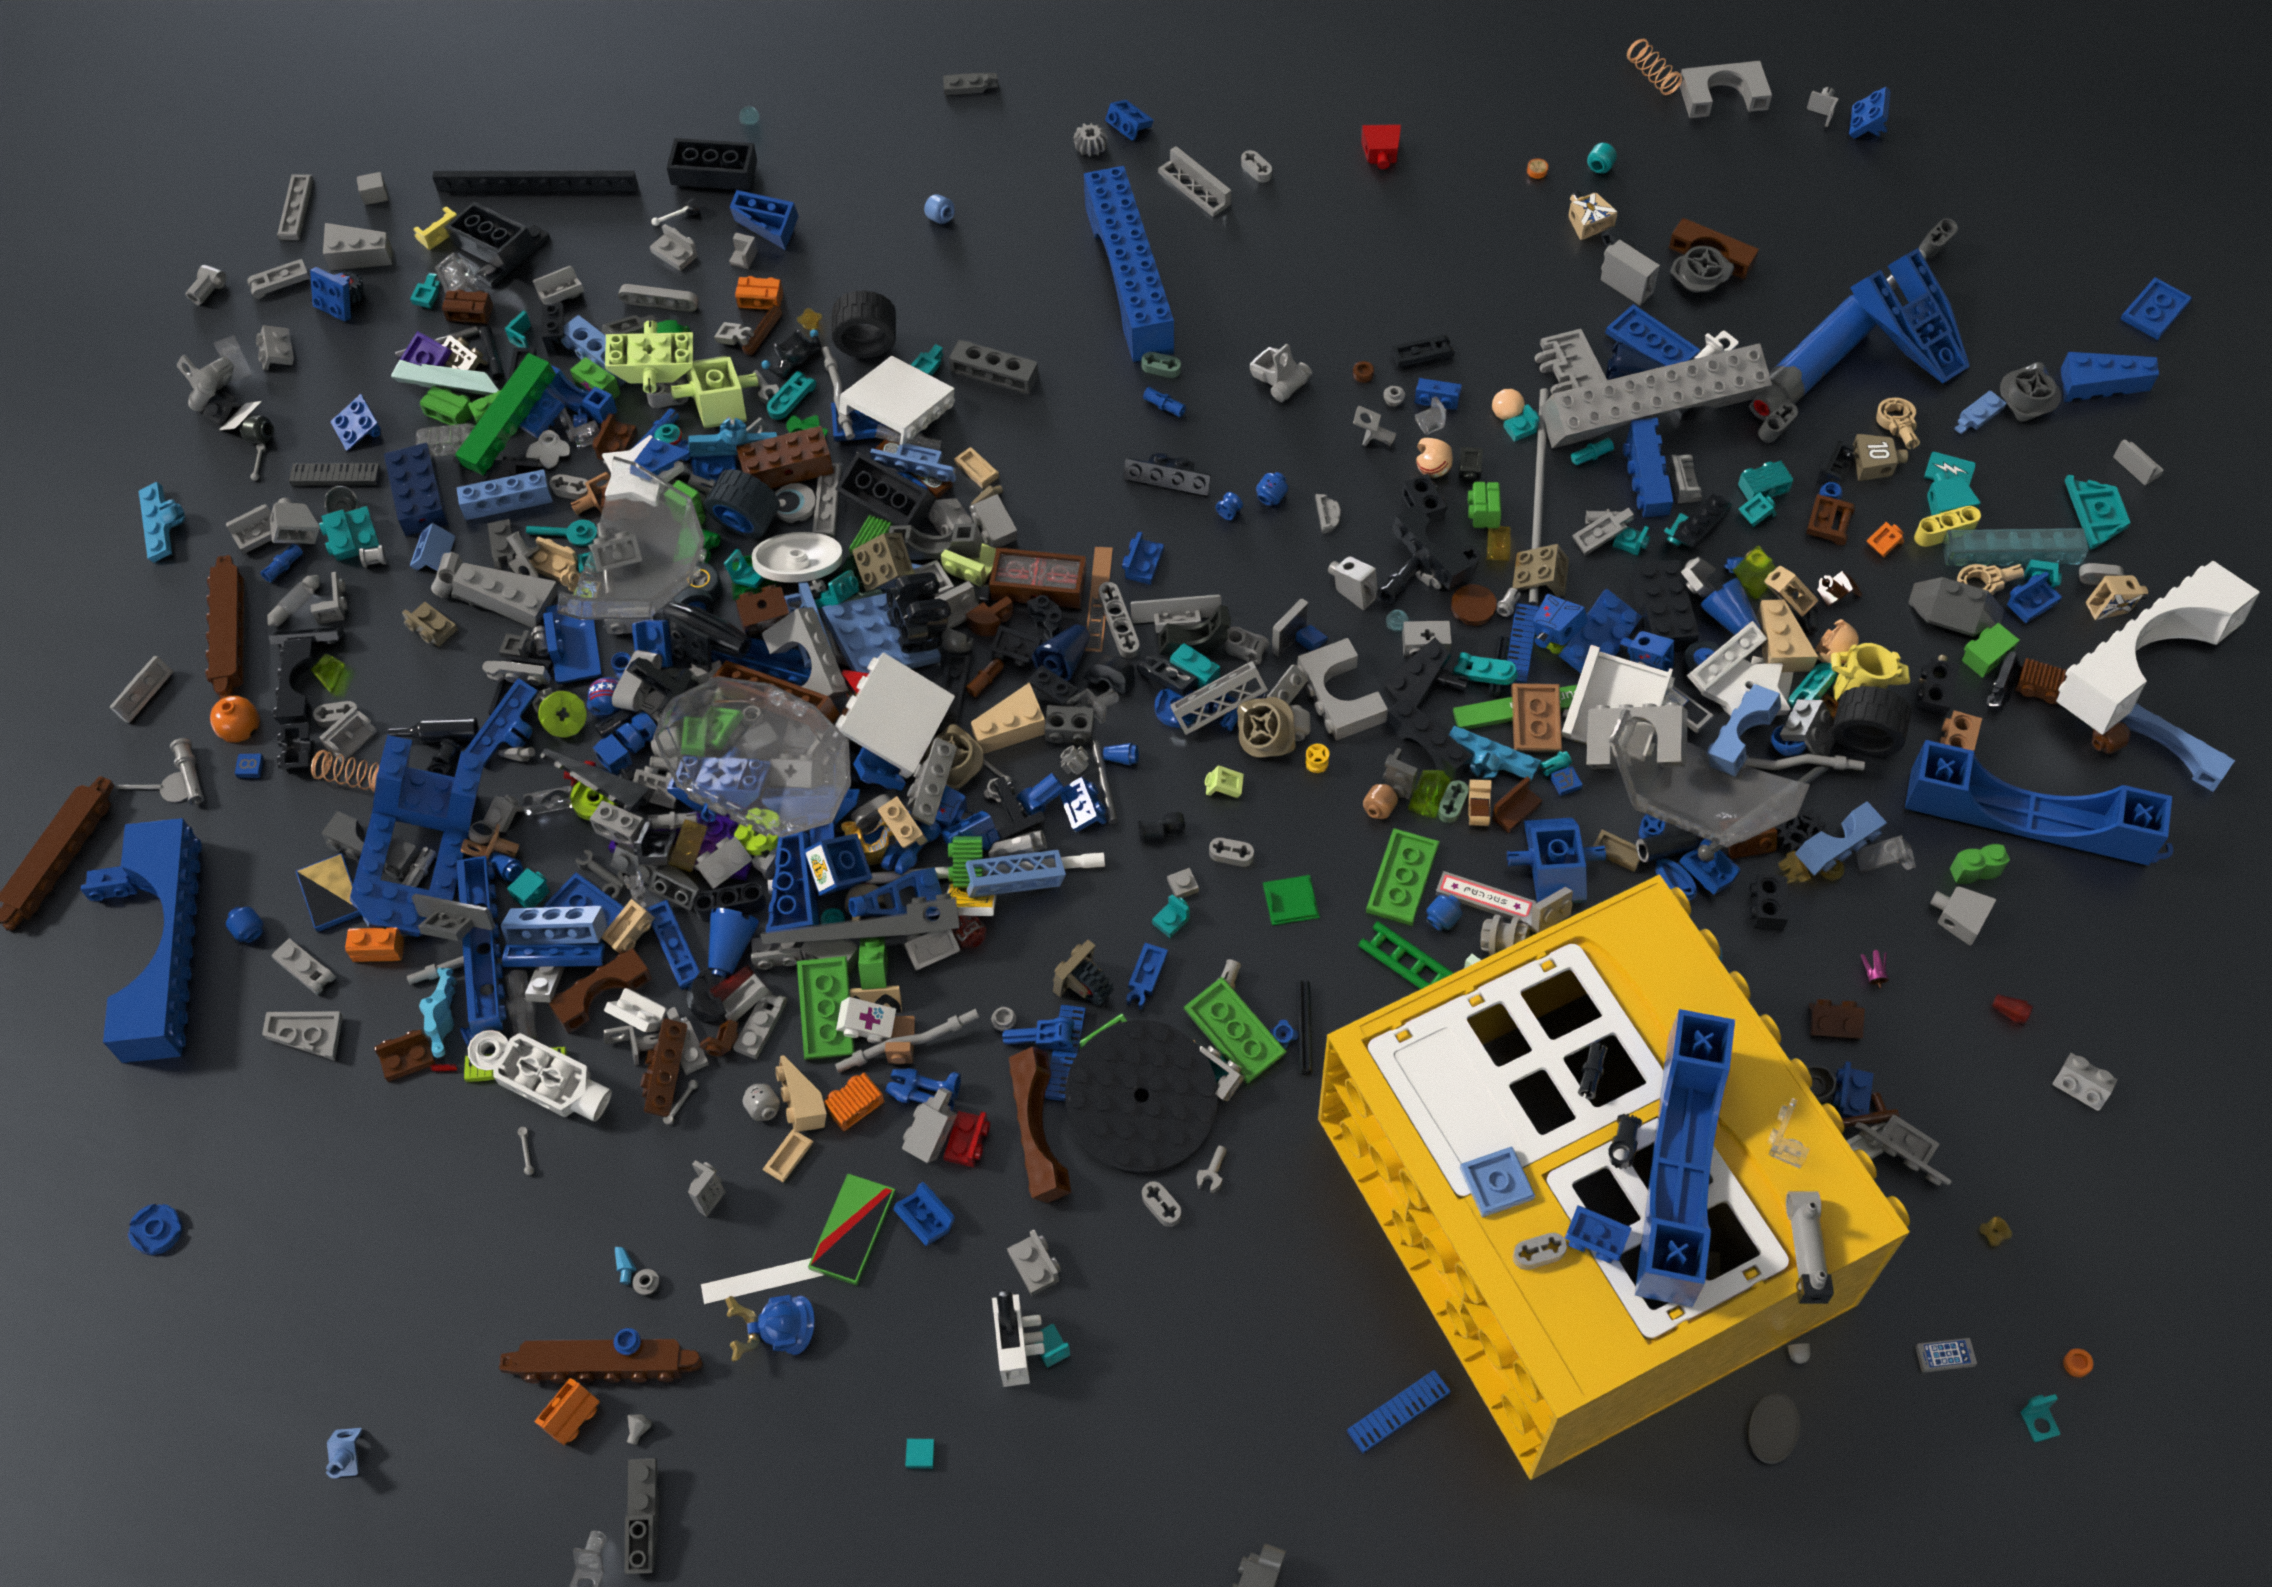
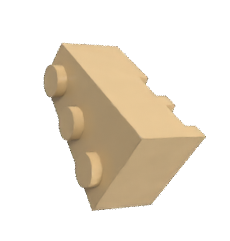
(1785, 638)
(1009, 721)

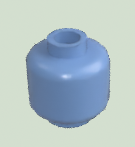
(939, 209)

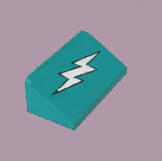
(1951, 465)

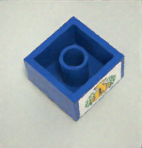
(838, 864)

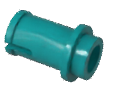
(1560, 761)

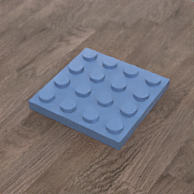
(865, 633)

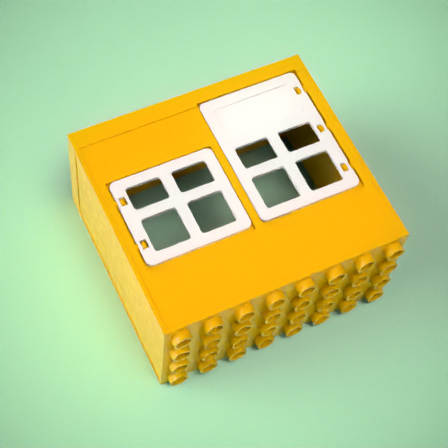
(1567, 1344)

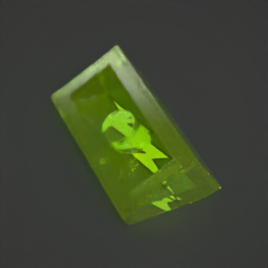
(1429, 793)

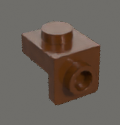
(724, 1041)

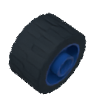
(742, 503)

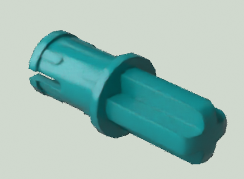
(1592, 451)

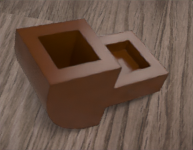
(986, 620)

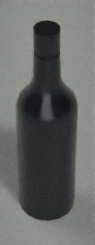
(438, 729)
(1667, 845)

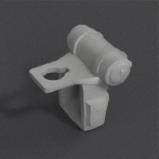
(1280, 371)
(205, 380)

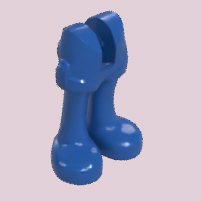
(907, 857)
(909, 1080)

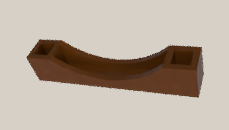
(1030, 1079)

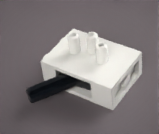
(1013, 1340)

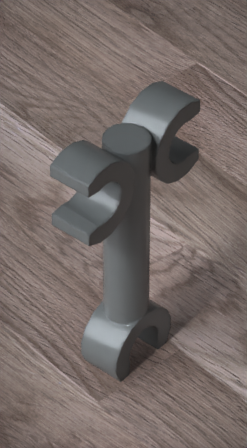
(615, 884)

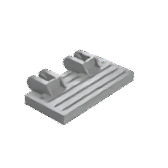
(1570, 360)

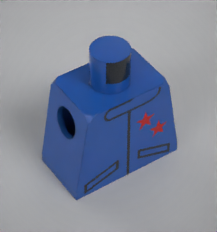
(1558, 621)
(1651, 650)
(951, 809)

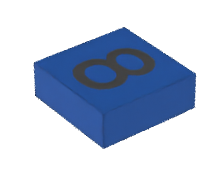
(249, 765)

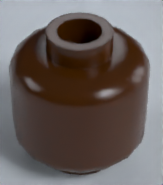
(2113, 739)

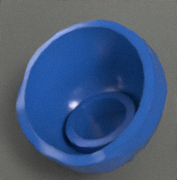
(1786, 748)

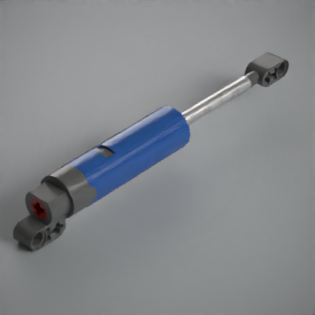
(1824, 349)

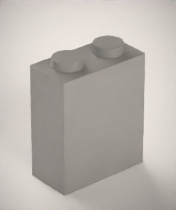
(1629, 272)

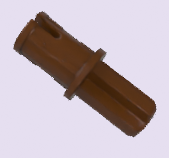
(984, 677)

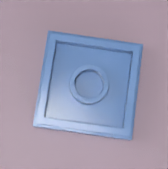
(1497, 1181)

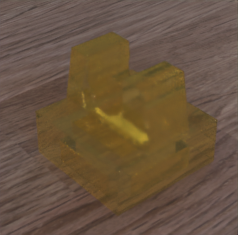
(1797, 868)

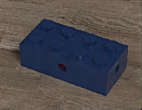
(415, 488)

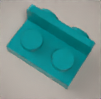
(839, 590)

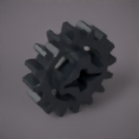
(1800, 830)

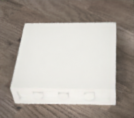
(899, 397)
(1613, 683)
(895, 713)

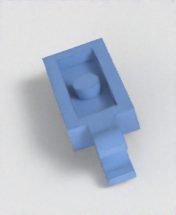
(1980, 412)

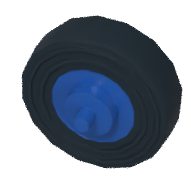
(696, 597)
(1698, 653)

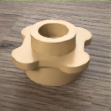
(566, 577)

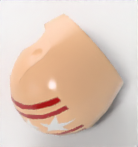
(1435, 457)

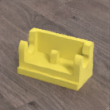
(436, 232)

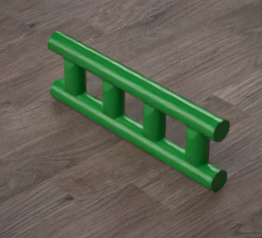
(1403, 947)

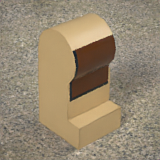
(1479, 802)

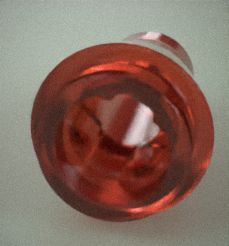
(2015, 1009)

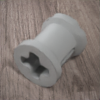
(373, 556)

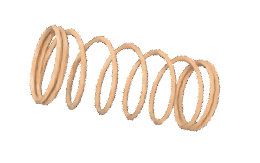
(1668, 76)
(325, 768)

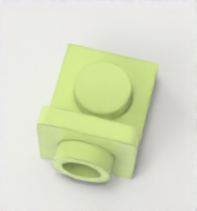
(1224, 781)

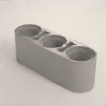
(630, 690)

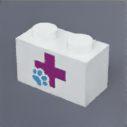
(865, 1020)

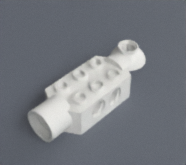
(540, 1074)

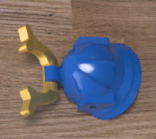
(784, 1323)

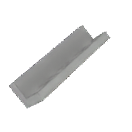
(1203, 180)
(1214, 690)

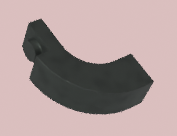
(1201, 637)

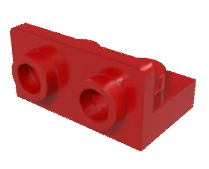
(966, 1138)

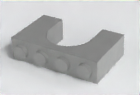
(1745, 77)
(804, 628)
(1340, 716)
(1668, 721)

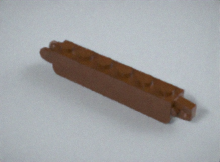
(225, 627)
(53, 852)
(598, 1360)

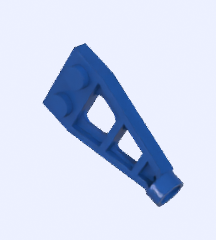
(924, 883)

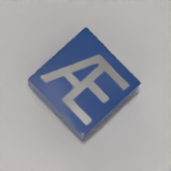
(1566, 781)

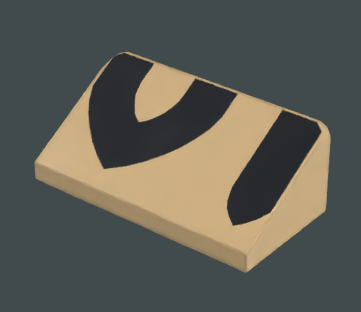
(887, 996)

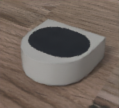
(480, 832)

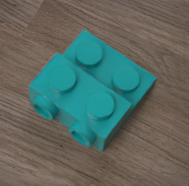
(349, 532)

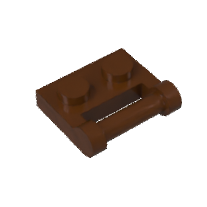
(1823, 517)

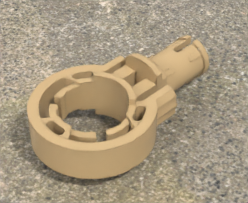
(1903, 425)
(1991, 575)

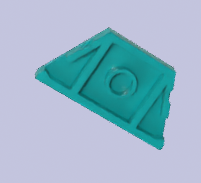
(2098, 510)

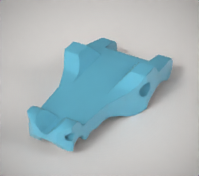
(437, 1012)

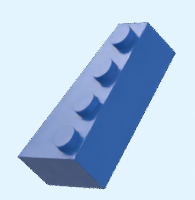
(1648, 468)

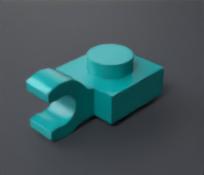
(426, 293)

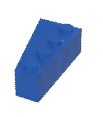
(2106, 374)
(793, 886)

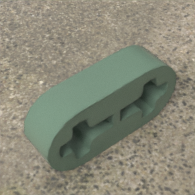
(1161, 364)
(1448, 800)

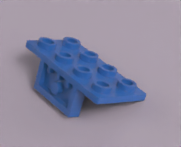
(571, 647)

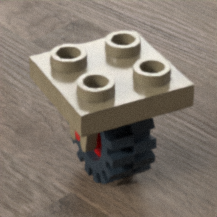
(1082, 975)

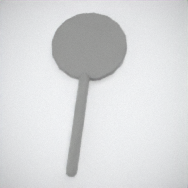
(171, 789)

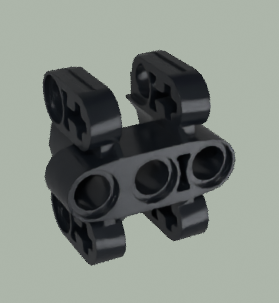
(916, 613)

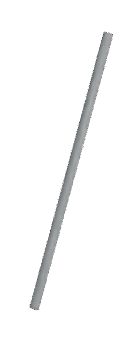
(1539, 489)

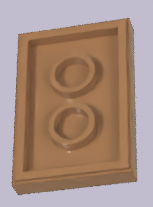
(1536, 718)

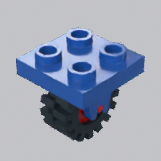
(335, 290)

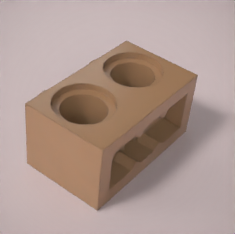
(1962, 738)

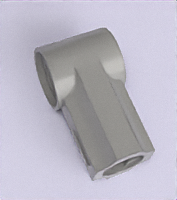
(207, 280)
(447, 570)

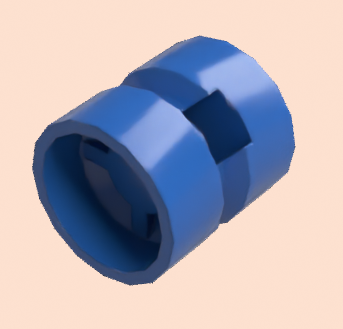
(631, 736)

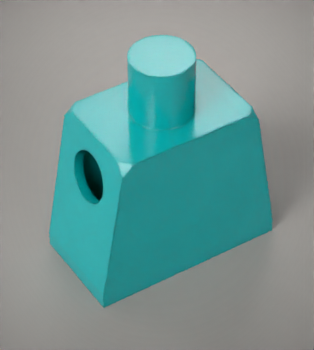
(1949, 494)

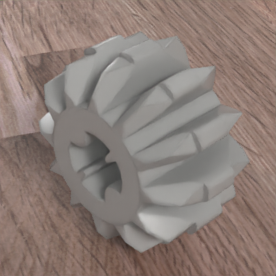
(1090, 139)

